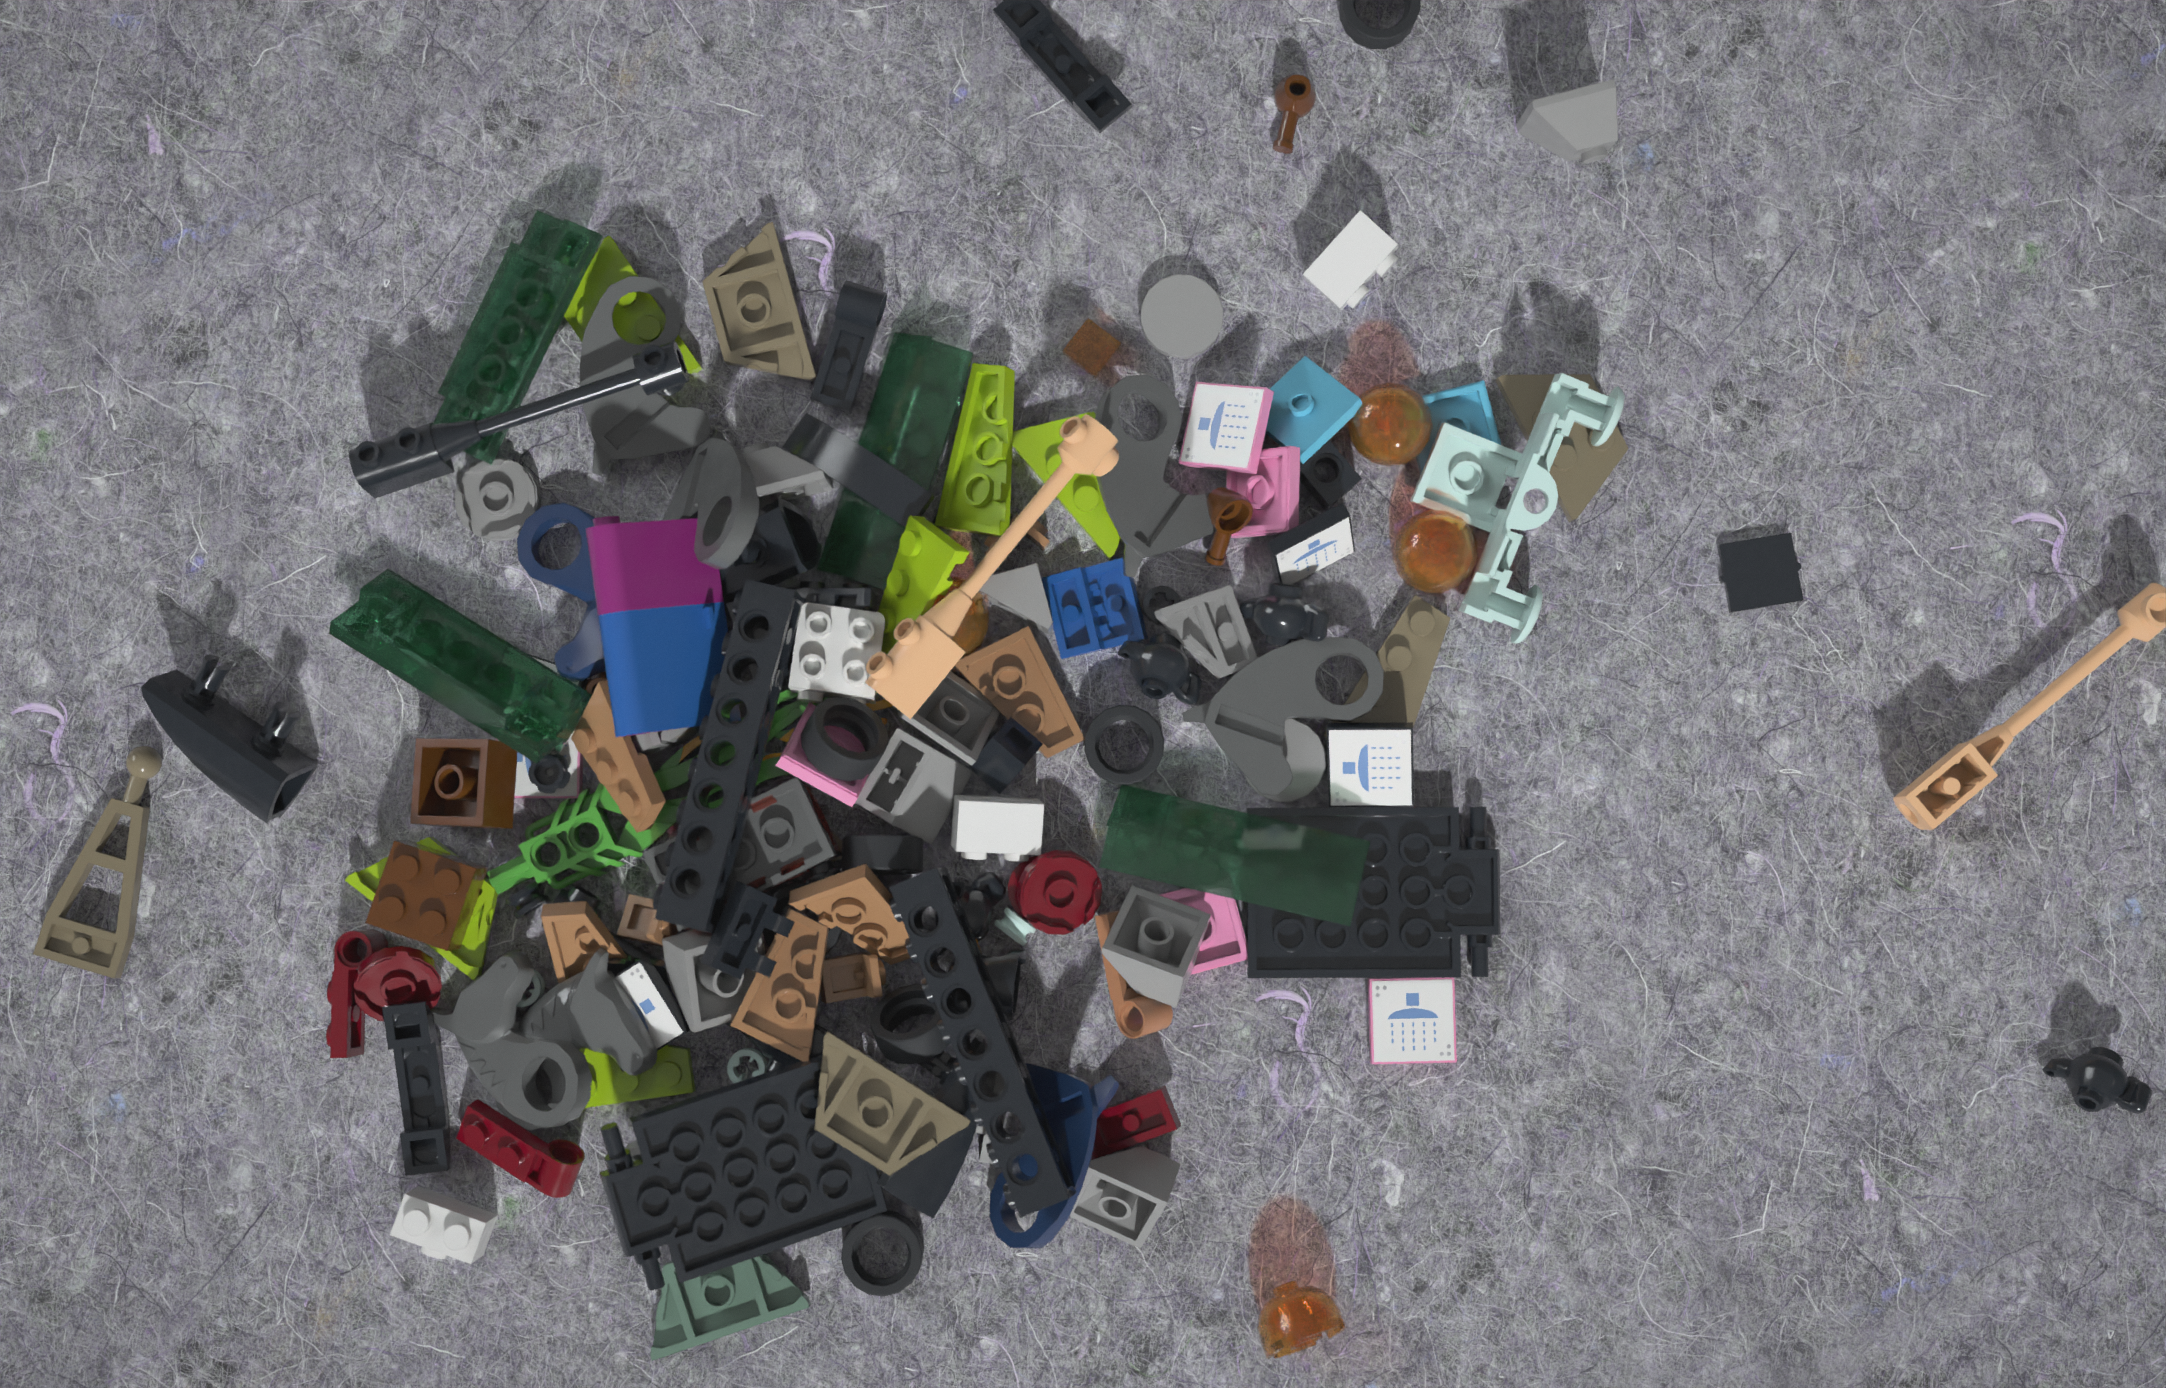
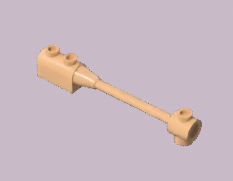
(926, 645)
(1969, 764)

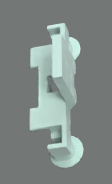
(1468, 476)

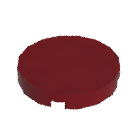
(1059, 892)
(394, 978)

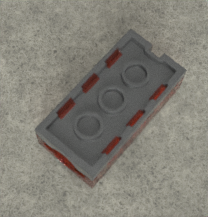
(779, 841)

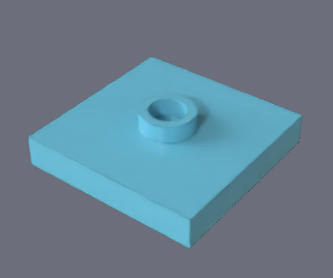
(1309, 408)

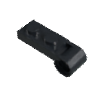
(849, 346)

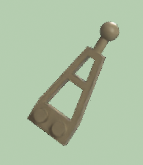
(87, 944)

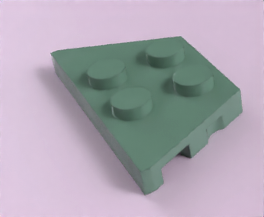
(721, 1303)

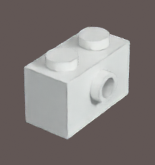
(1351, 262)
(997, 826)
(443, 1225)

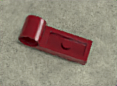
(347, 1025)
(1134, 1121)
(544, 1166)

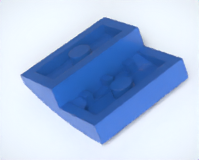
(1094, 608)

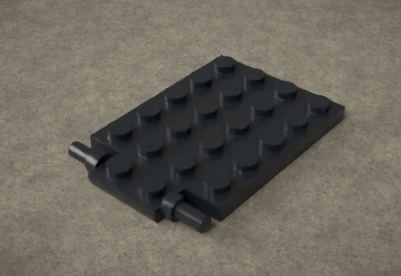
(1408, 908)
(733, 1176)

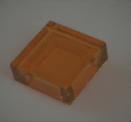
(1091, 348)

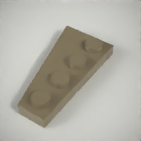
(1407, 664)

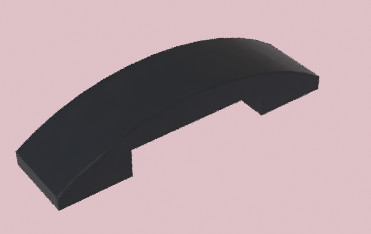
(1062, 62)
(858, 470)
(421, 1087)

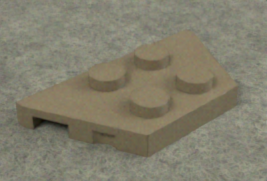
(758, 310)
(1578, 465)
(877, 1109)

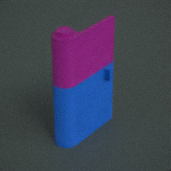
(657, 623)

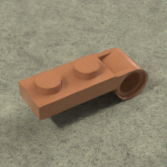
(1134, 1013)

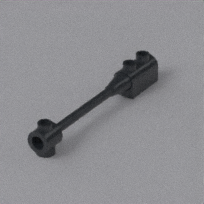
(427, 451)

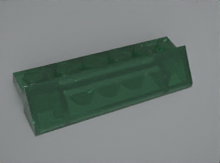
(515, 325)
(910, 432)
(462, 665)
(1235, 854)

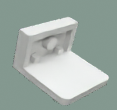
(834, 652)

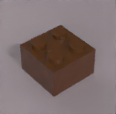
(463, 783)
(426, 895)

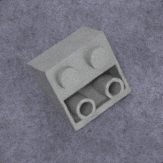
(913, 786)

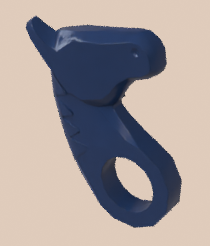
(584, 653)
(1072, 1113)

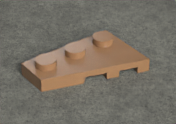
(1021, 686)
(617, 763)
(859, 906)
(575, 936)
(785, 1005)

